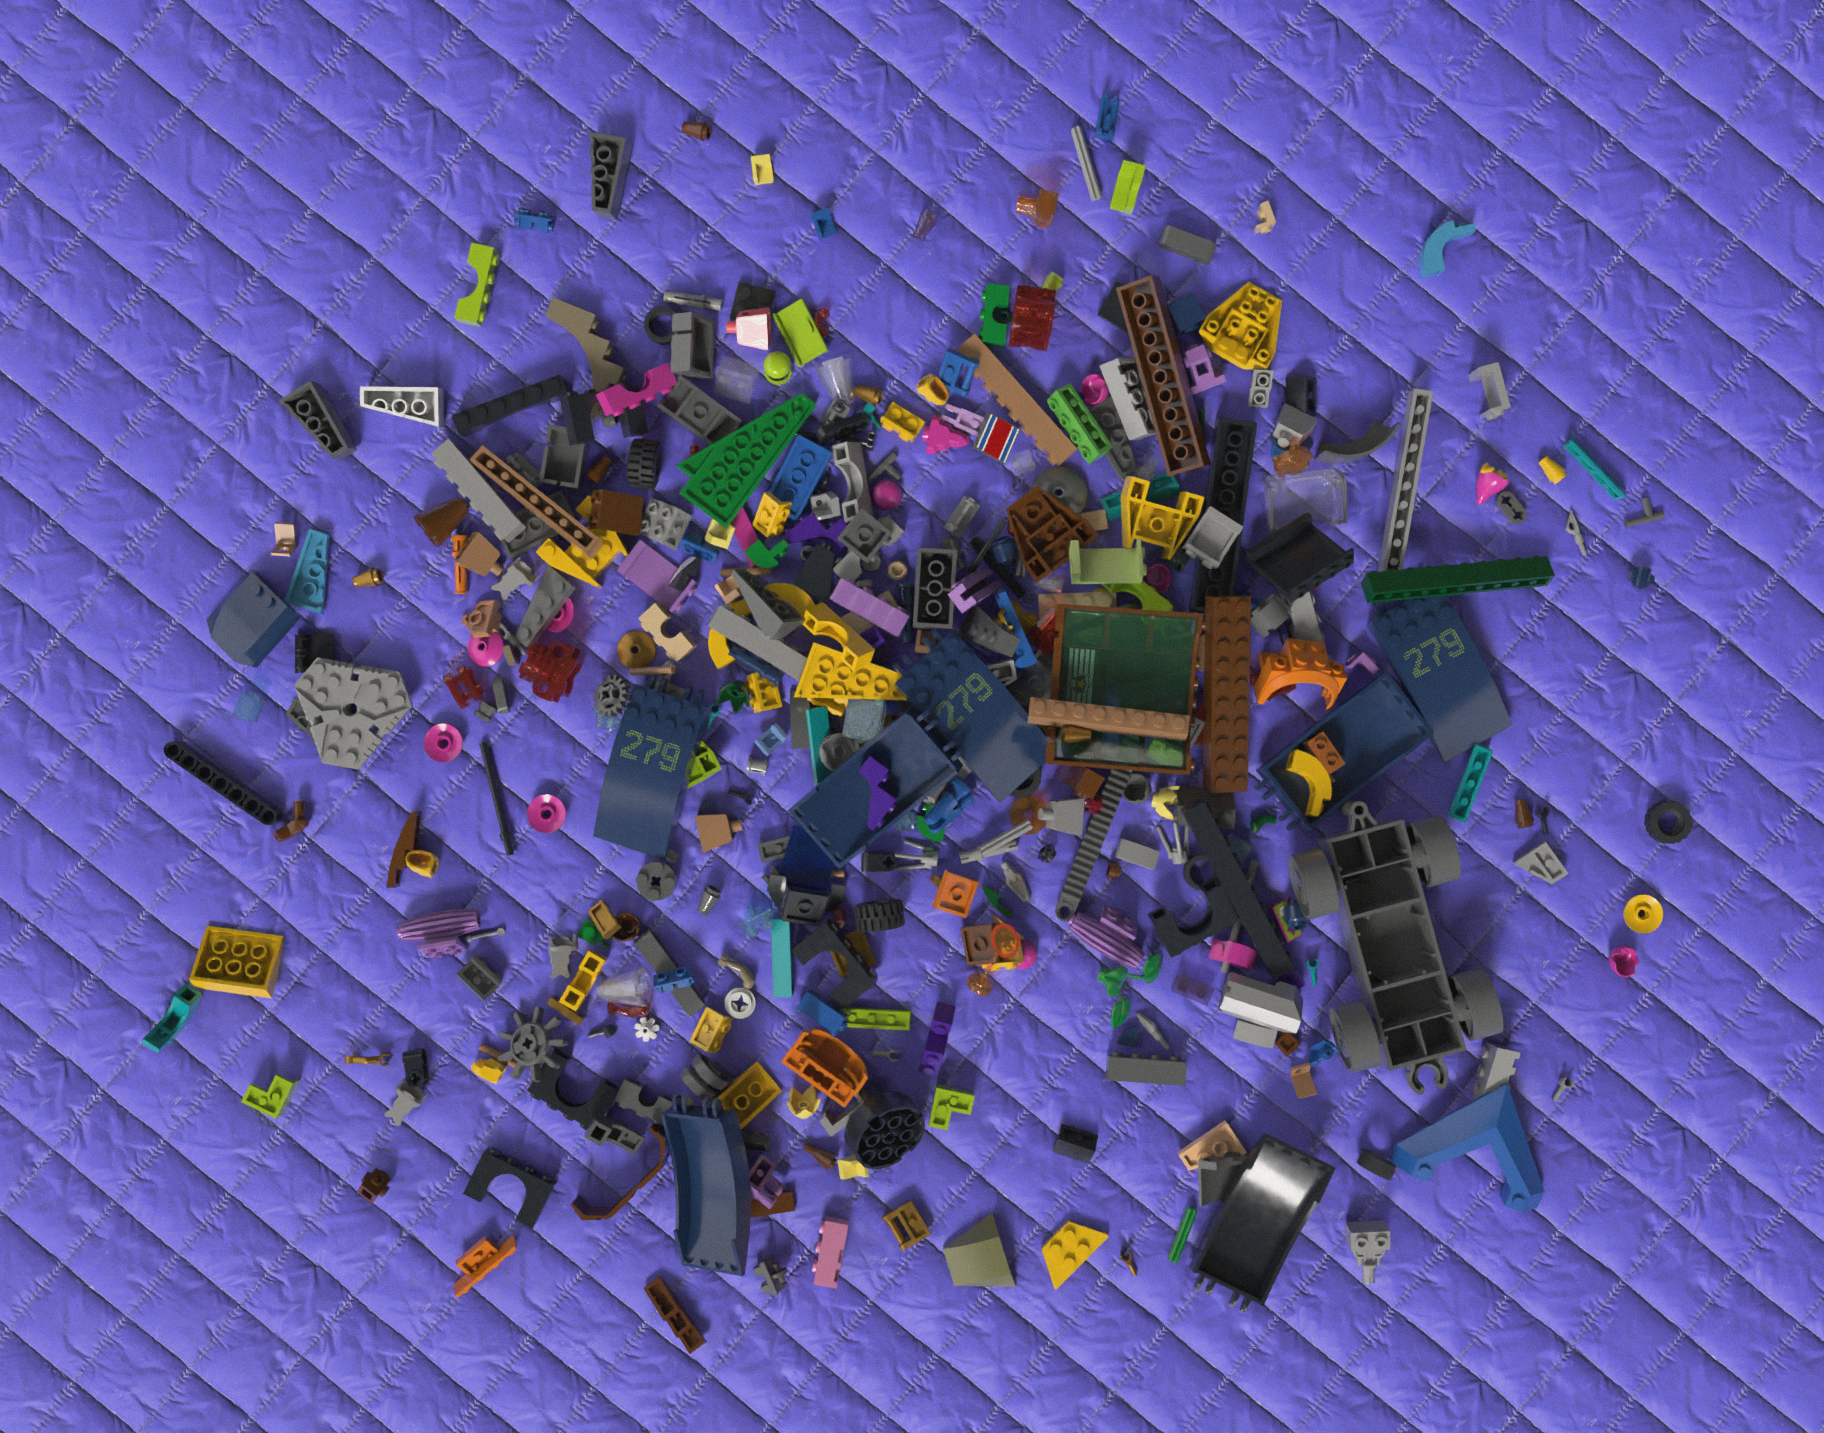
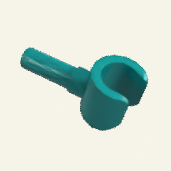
(869, 409)
(712, 716)
(1312, 970)

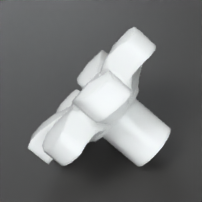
(649, 1025)

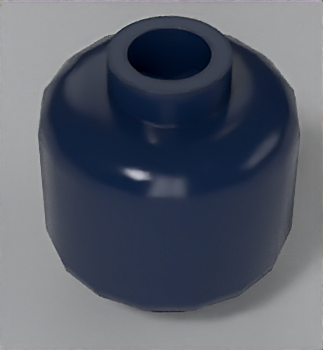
(1005, 550)
(1294, 917)

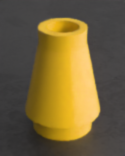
(1553, 470)

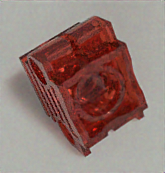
(1032, 317)
(547, 667)

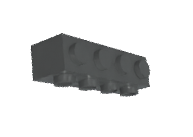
(1146, 1069)

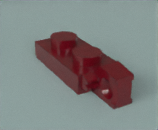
(1093, 805)

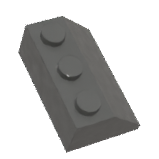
(1221, 803)

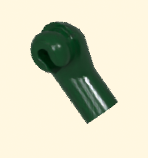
(1260, 819)

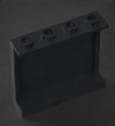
(1298, 558)

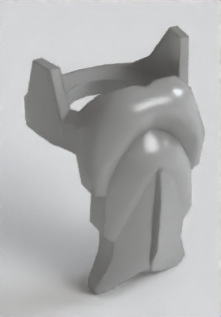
(516, 574)
(559, 949)
(407, 1099)

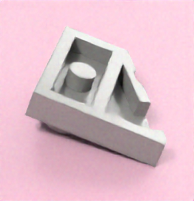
(1542, 863)

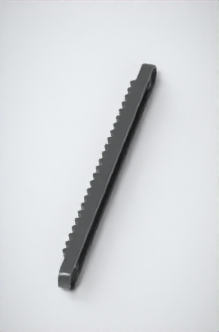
(1093, 842)

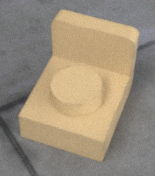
(1266, 215)

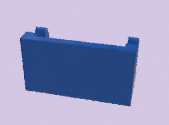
(1107, 118)

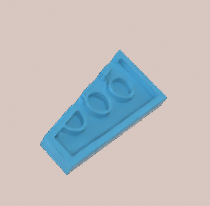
(310, 575)

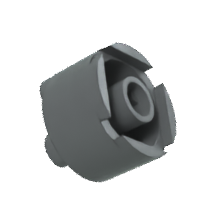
(1269, 614)
(645, 880)

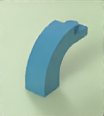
(1430, 256)

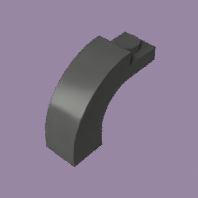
(614, 1131)

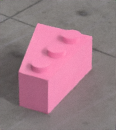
(830, 1251)

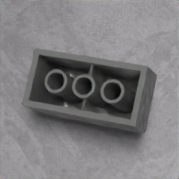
(933, 583)

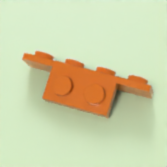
(481, 1260)

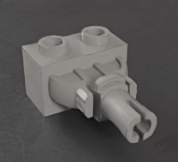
(1368, 1245)

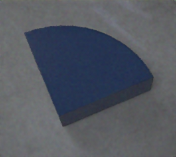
(1129, 1037)

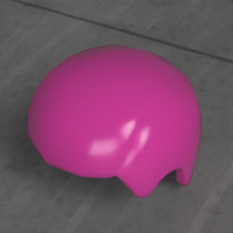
(1094, 389)
(886, 495)
(1158, 577)
(1029, 954)
(1623, 960)

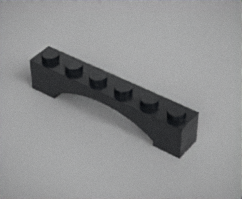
(534, 395)

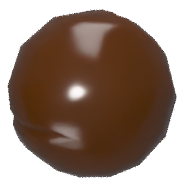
(629, 928)

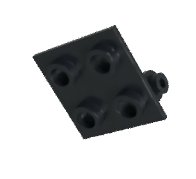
(311, 647)

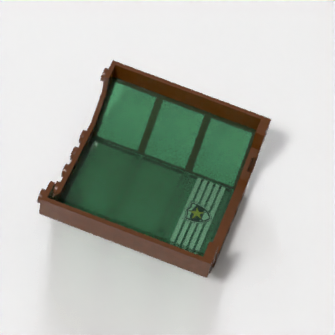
(1130, 663)

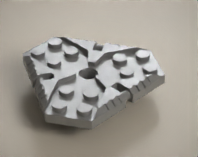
(330, 691)

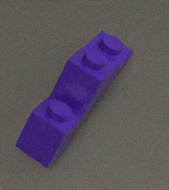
(812, 529)
(881, 798)
(937, 1039)

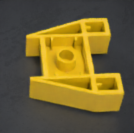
(1155, 522)
(577, 563)

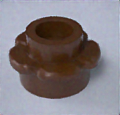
(1113, 870)

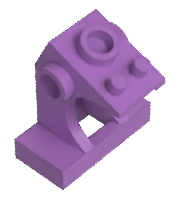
(1196, 355)

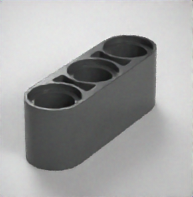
(1187, 245)

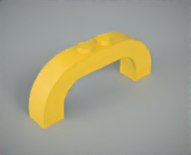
(718, 643)

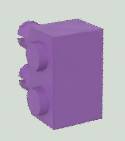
(761, 1174)

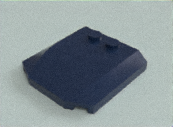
(251, 621)

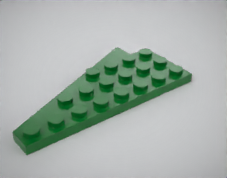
(735, 465)

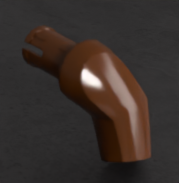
(295, 826)

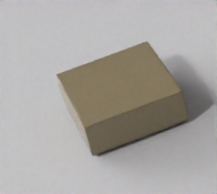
(510, 655)

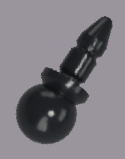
(821, 489)

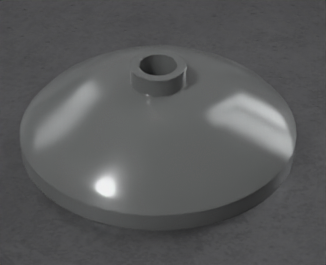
(1066, 480)

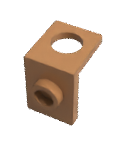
(285, 539)
(1302, 1081)

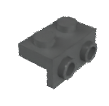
(479, 978)

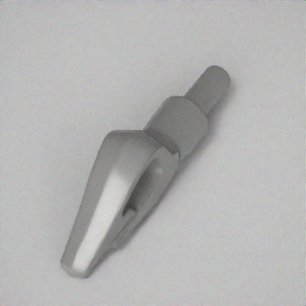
(1576, 532)
(512, 639)
(1151, 1028)

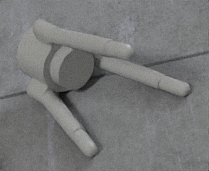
(1179, 853)
(929, 857)

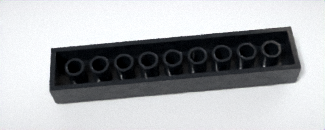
(1226, 493)

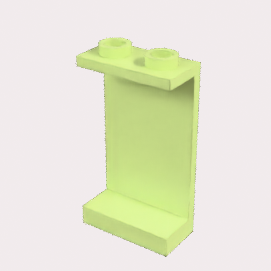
(1106, 565)

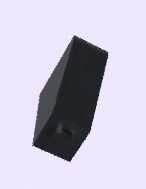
(817, 572)

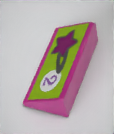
(1287, 932)

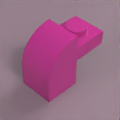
(1233, 953)

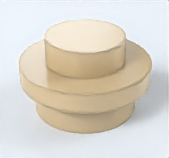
(897, 570)

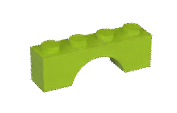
(472, 308)
(1147, 594)

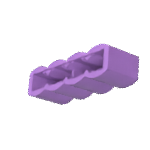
(869, 607)

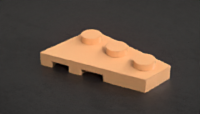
(1214, 1142)

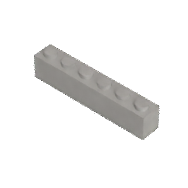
(478, 490)
(752, 639)

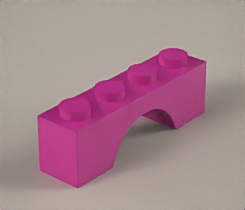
(655, 380)

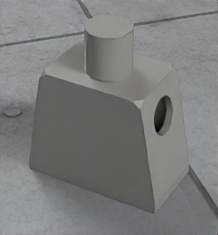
(1293, 426)
(1064, 815)

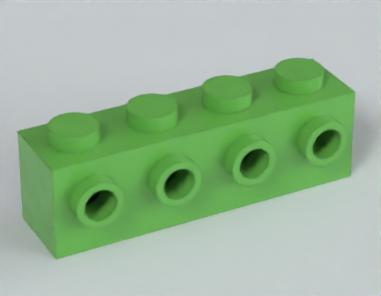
(1079, 423)

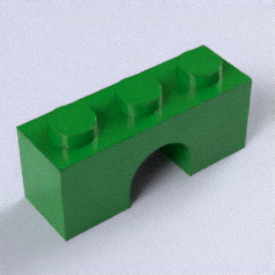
(995, 298)

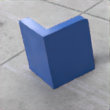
(823, 223)

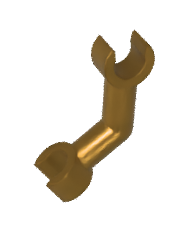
(355, 1059)

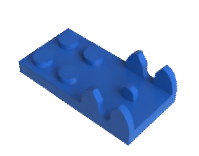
(800, 474)
(1024, 656)

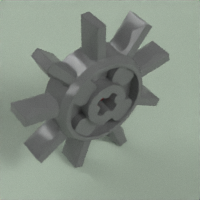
(532, 1044)

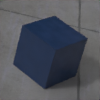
(1186, 314)

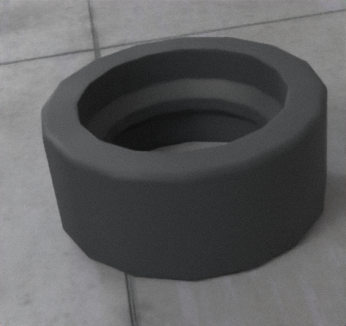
(648, 324)
(1187, 870)
(1376, 1164)

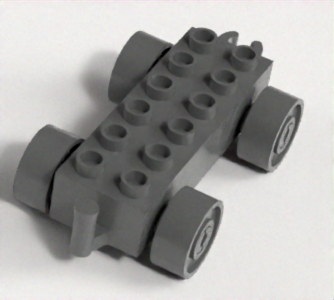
(1406, 1004)

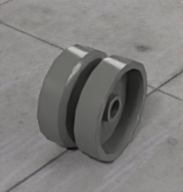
(704, 1077)

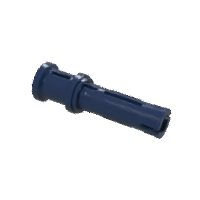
(906, 602)
(764, 670)

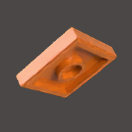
(955, 894)

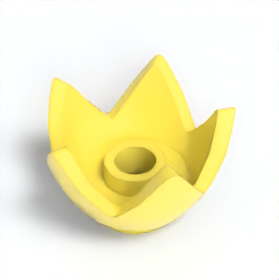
(1163, 799)
(803, 1104)

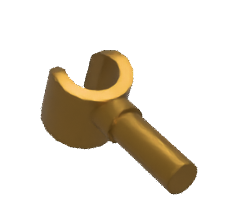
(1129, 1263)

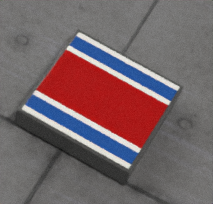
(996, 438)

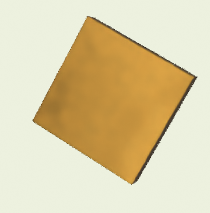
(861, 945)

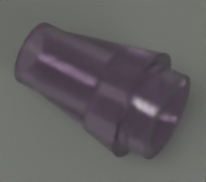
(925, 223)

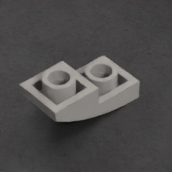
(1260, 388)
(1137, 854)
(1255, 1034)

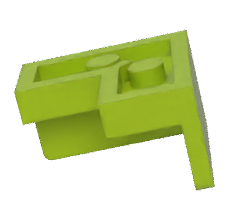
(1127, 186)
(947, 1100)
(271, 1101)

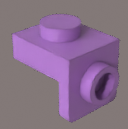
(1367, 663)

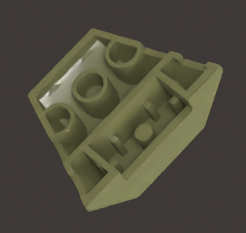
(979, 1257)

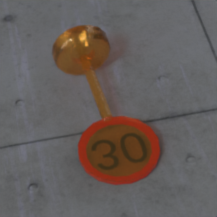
(1006, 944)

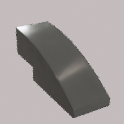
(798, 720)

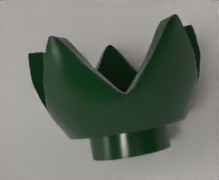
(736, 693)

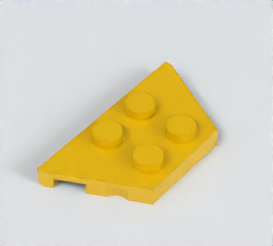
(1069, 1249)

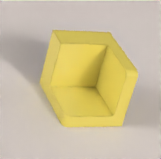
(762, 169)
(719, 535)
(850, 1167)

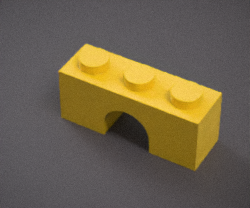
(584, 979)

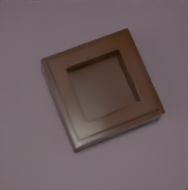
(1286, 1043)

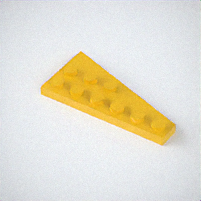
(830, 677)

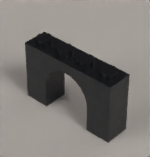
(577, 416)
(1217, 917)
(829, 938)
(549, 1092)
(537, 1185)

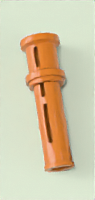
(460, 575)

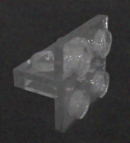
(736, 379)

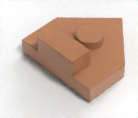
(483, 619)

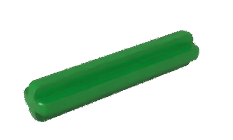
(1182, 1234)

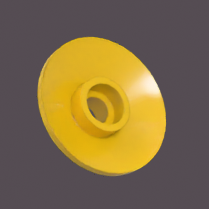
(1651, 916)

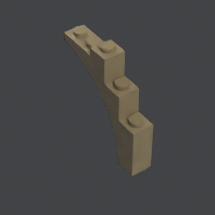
(581, 326)

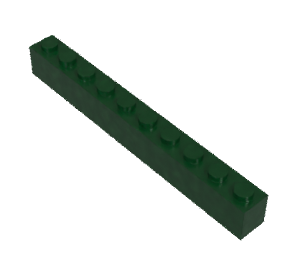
(1457, 579)

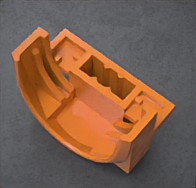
(1300, 663)
(827, 1064)

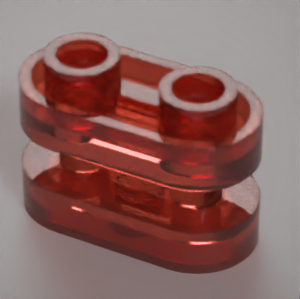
(465, 675)

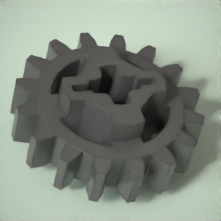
(612, 696)

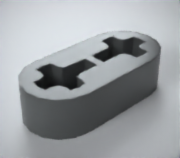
(1514, 505)
(501, 695)

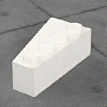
(414, 403)

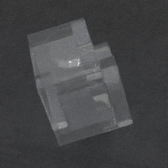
(1022, 463)

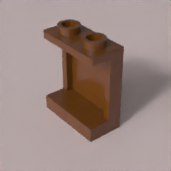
(616, 512)

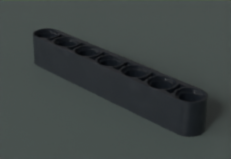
(214, 782)

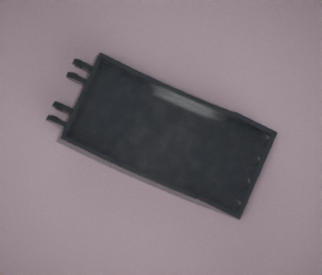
(1260, 1220)

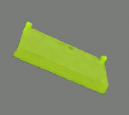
(797, 327)

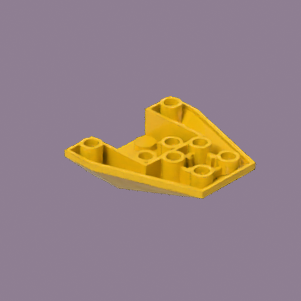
(1244, 328)

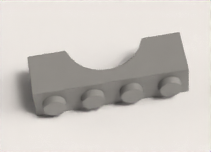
(850, 461)
(850, 564)

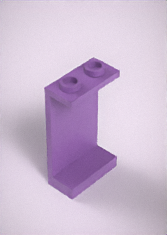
(653, 575)

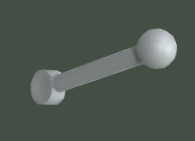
(501, 931)

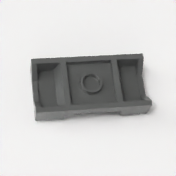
(699, 412)

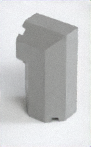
(1262, 1003)

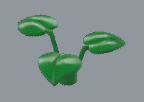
(1115, 979)

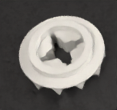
(732, 1007)

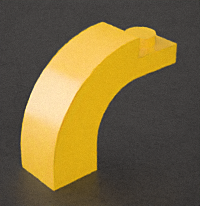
(1316, 777)

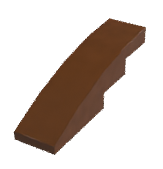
(407, 841)
(675, 1315)

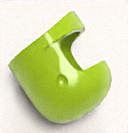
(777, 366)

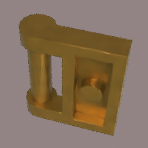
(911, 1221)

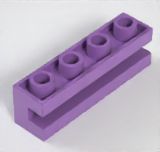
(973, 589)

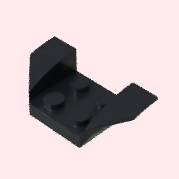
(803, 904)

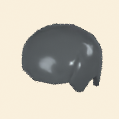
(1137, 789)

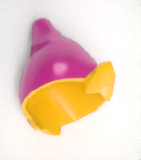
(1489, 483)

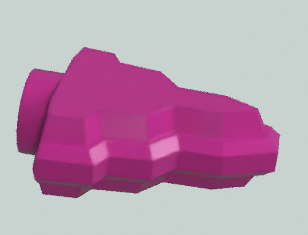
(941, 436)

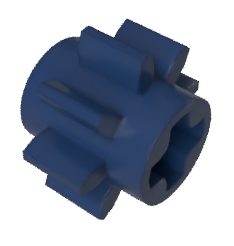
(1641, 577)

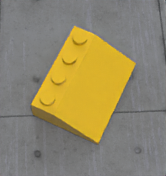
(237, 962)

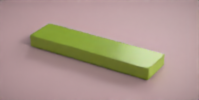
(878, 1018)

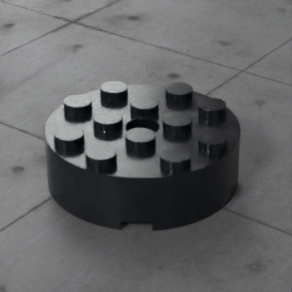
(884, 1129)

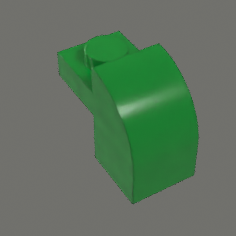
(766, 559)
(924, 829)

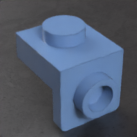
(771, 739)

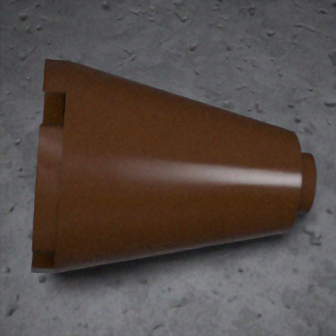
(442, 519)

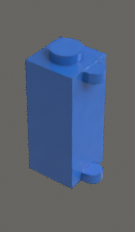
(823, 1012)

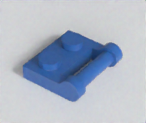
(951, 370)

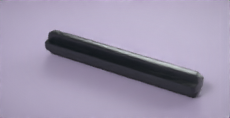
(1000, 570)

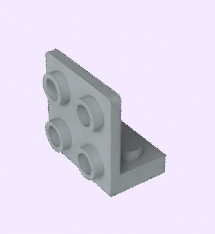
(664, 523)

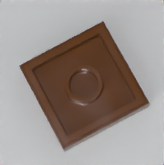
(978, 943)

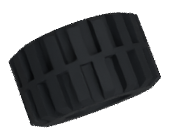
(644, 463)
(879, 915)

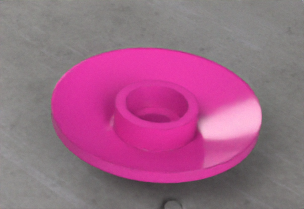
(561, 622)
(492, 652)
(433, 742)
(537, 817)

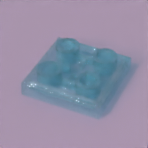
(863, 719)

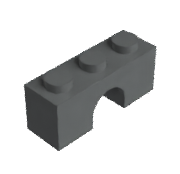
(630, 1097)

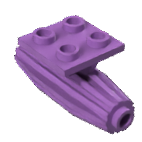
(440, 930)
(1109, 935)

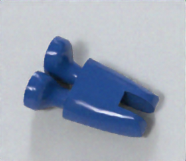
(949, 806)

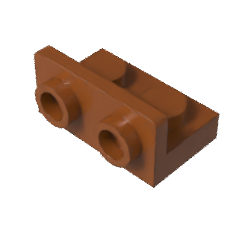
(1326, 752)

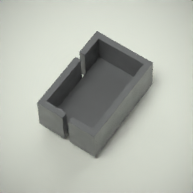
(692, 345)
(564, 463)

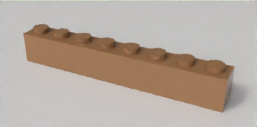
(1018, 403)
(536, 502)
(1109, 719)

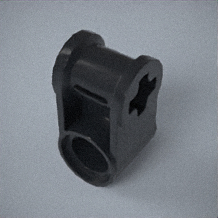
(875, 861)
(415, 1065)

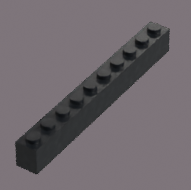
(1239, 892)

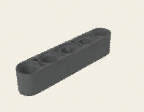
(662, 961)

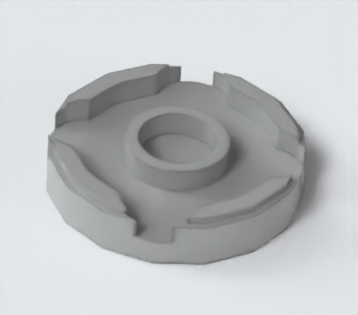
(835, 750)

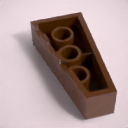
(1081, 779)

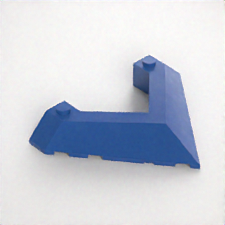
(1485, 1121)

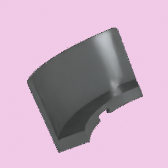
(1351, 452)
(1216, 1175)

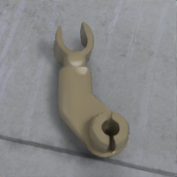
(743, 970)

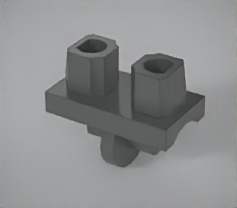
(773, 1274)

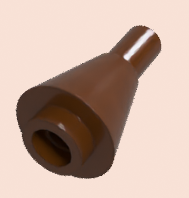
(824, 1158)

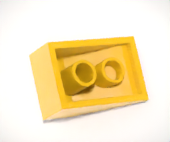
(749, 1093)

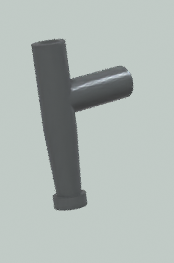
(885, 465)
(1648, 517)

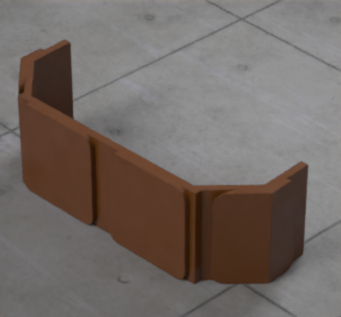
(586, 1212)

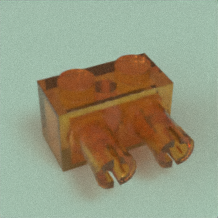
(1041, 209)

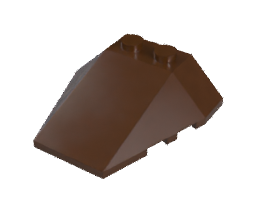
(1045, 531)

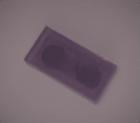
(1192, 989)

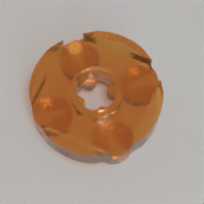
(1292, 461)
(1024, 805)

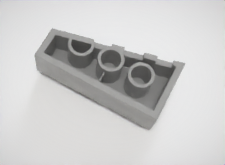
(1129, 397)
(1303, 618)
(1495, 1068)

